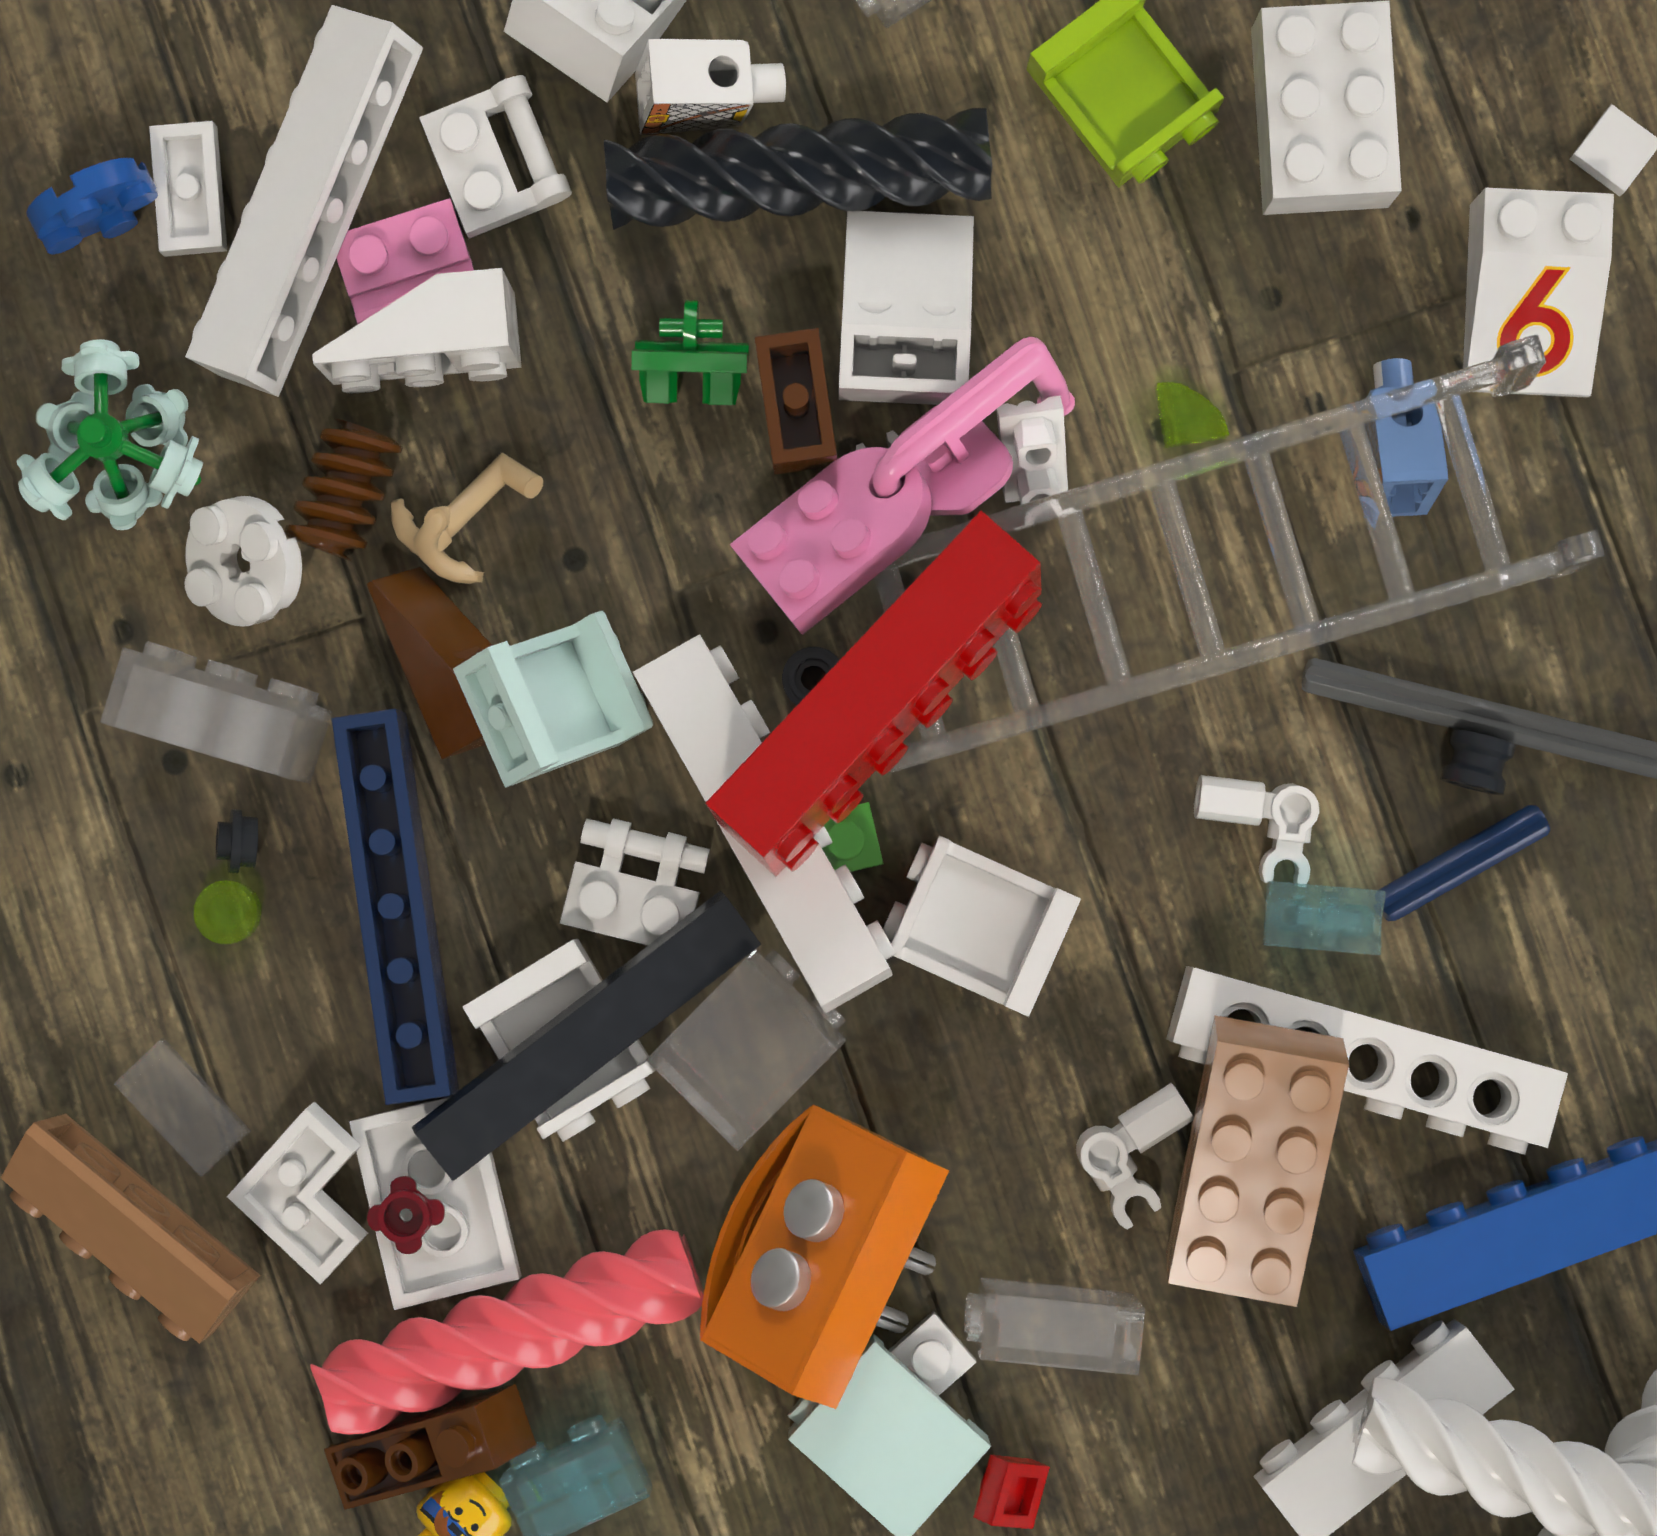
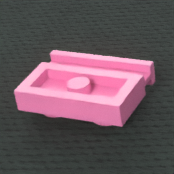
(400, 254)

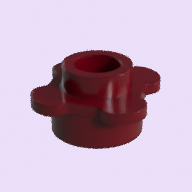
(387, 1217)

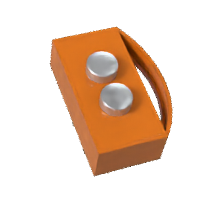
(817, 1253)

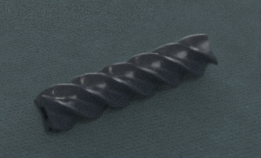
(797, 169)

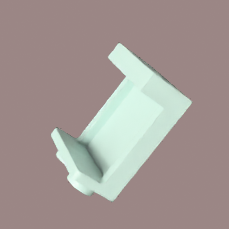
(553, 698)
(889, 1441)

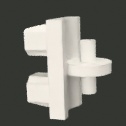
(1037, 447)

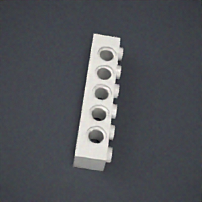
(1527, 1089)

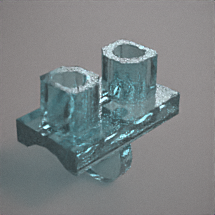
(1323, 917)

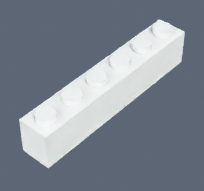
(304, 200)
(809, 905)

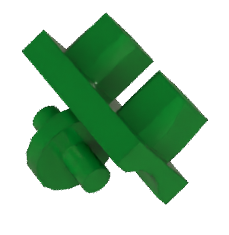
(663, 360)

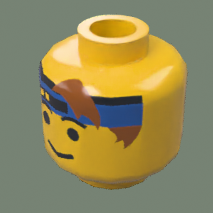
(465, 1508)

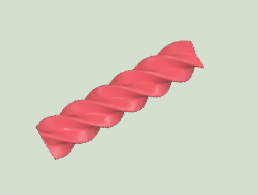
(493, 1339)

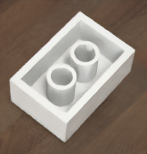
(1326, 107)

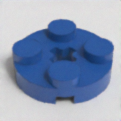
(100, 201)

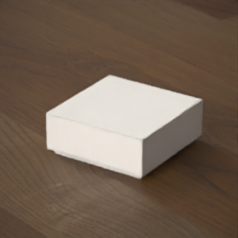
(1615, 150)

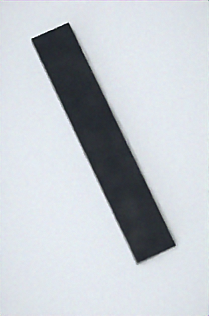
(586, 1036)

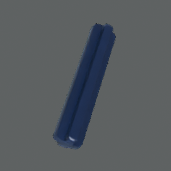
(1464, 861)

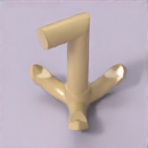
(445, 521)

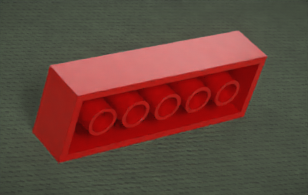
(879, 696)

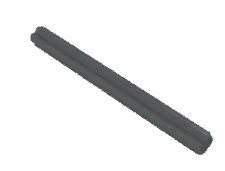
(1480, 716)

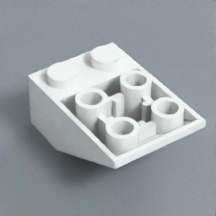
(591, 39)
(906, 307)
(432, 331)

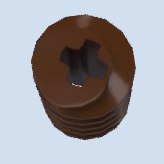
(342, 489)

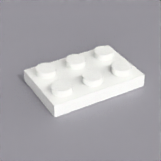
(473, 1241)

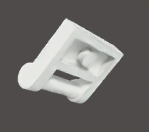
(475, 164)

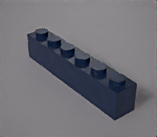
(395, 906)

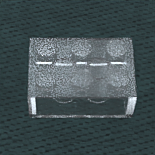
(217, 711)

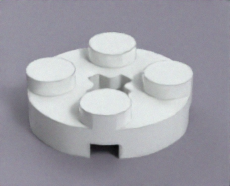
(213, 567)

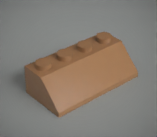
(127, 1227)

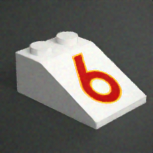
(1540, 271)

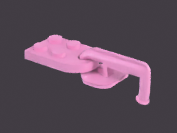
(879, 499)

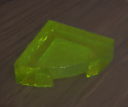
(1187, 416)

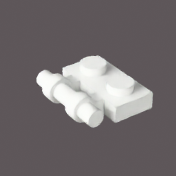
(627, 904)

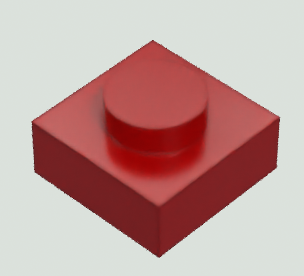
(1011, 1492)

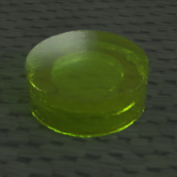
(227, 912)

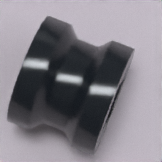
(1478, 762)

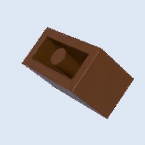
(796, 400)

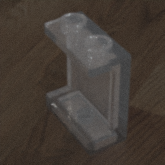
(749, 1047)

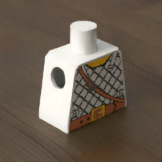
(680, 89)

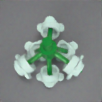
(86, 429)

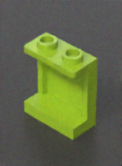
(1124, 88)

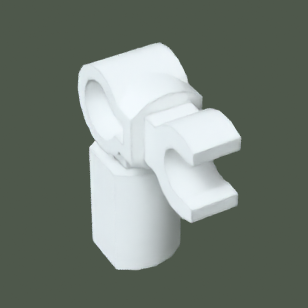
(1288, 807)
(1106, 1150)

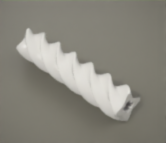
(1503, 1465)

